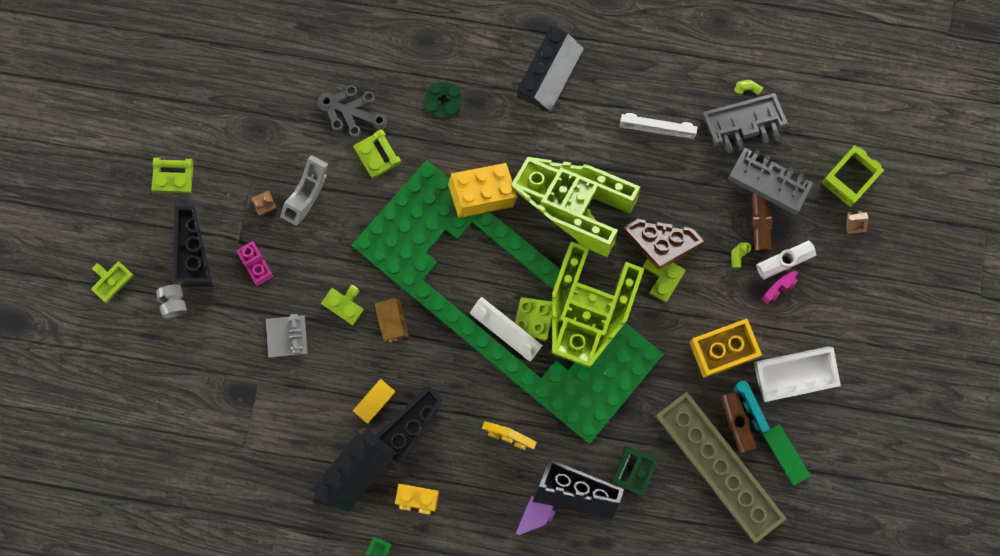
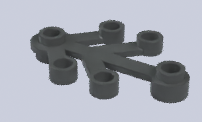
(349, 110)

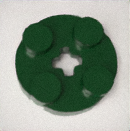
(440, 90)

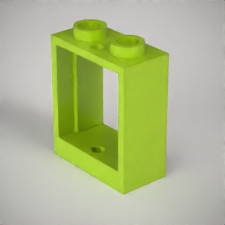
(841, 189)

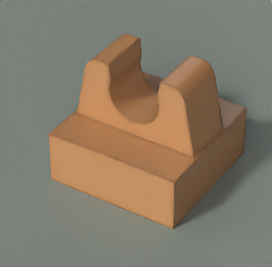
(264, 203)
(857, 222)

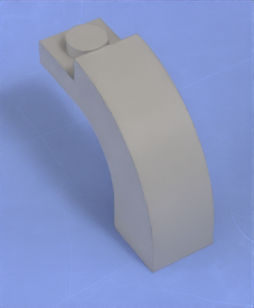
(307, 191)

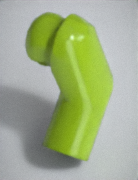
(748, 85)
(737, 253)

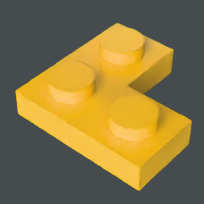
(508, 435)

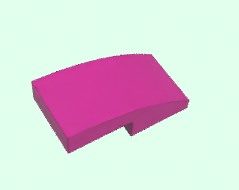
(254, 263)
(783, 284)

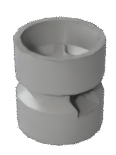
(171, 301)

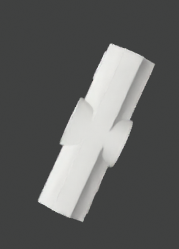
(796, 255)

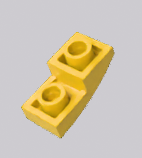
(374, 401)

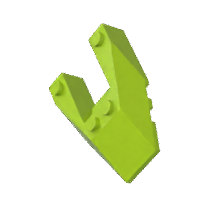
(566, 191)
(586, 317)

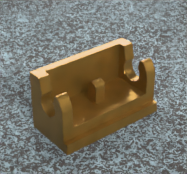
(391, 320)

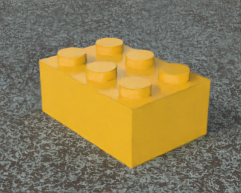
(482, 190)
(725, 348)

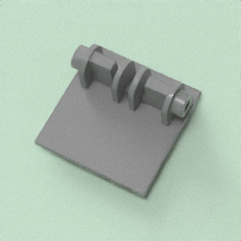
(286, 336)

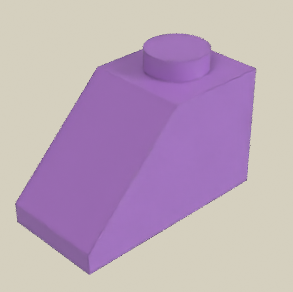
(535, 516)

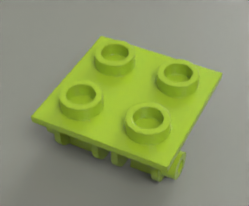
(535, 317)

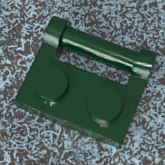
(640, 474)

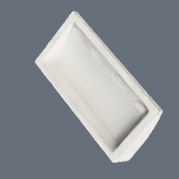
(797, 373)

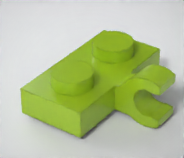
(111, 281)
(343, 305)

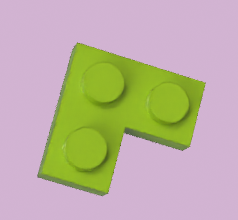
(667, 279)

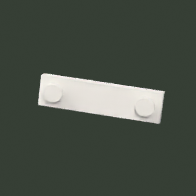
(683, 130)
(505, 329)

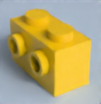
(416, 497)

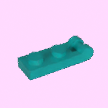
(751, 406)

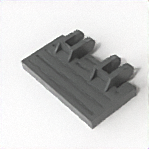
(747, 117)
(769, 181)

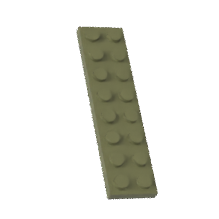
(720, 467)

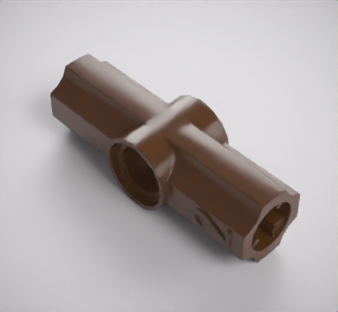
(761, 224)
(734, 409)

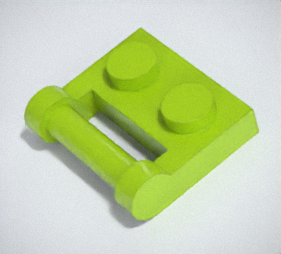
(371, 157)
(172, 182)

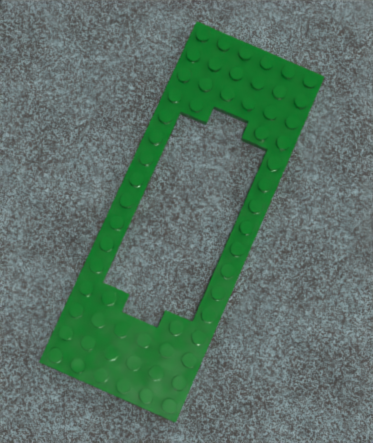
(399, 247)

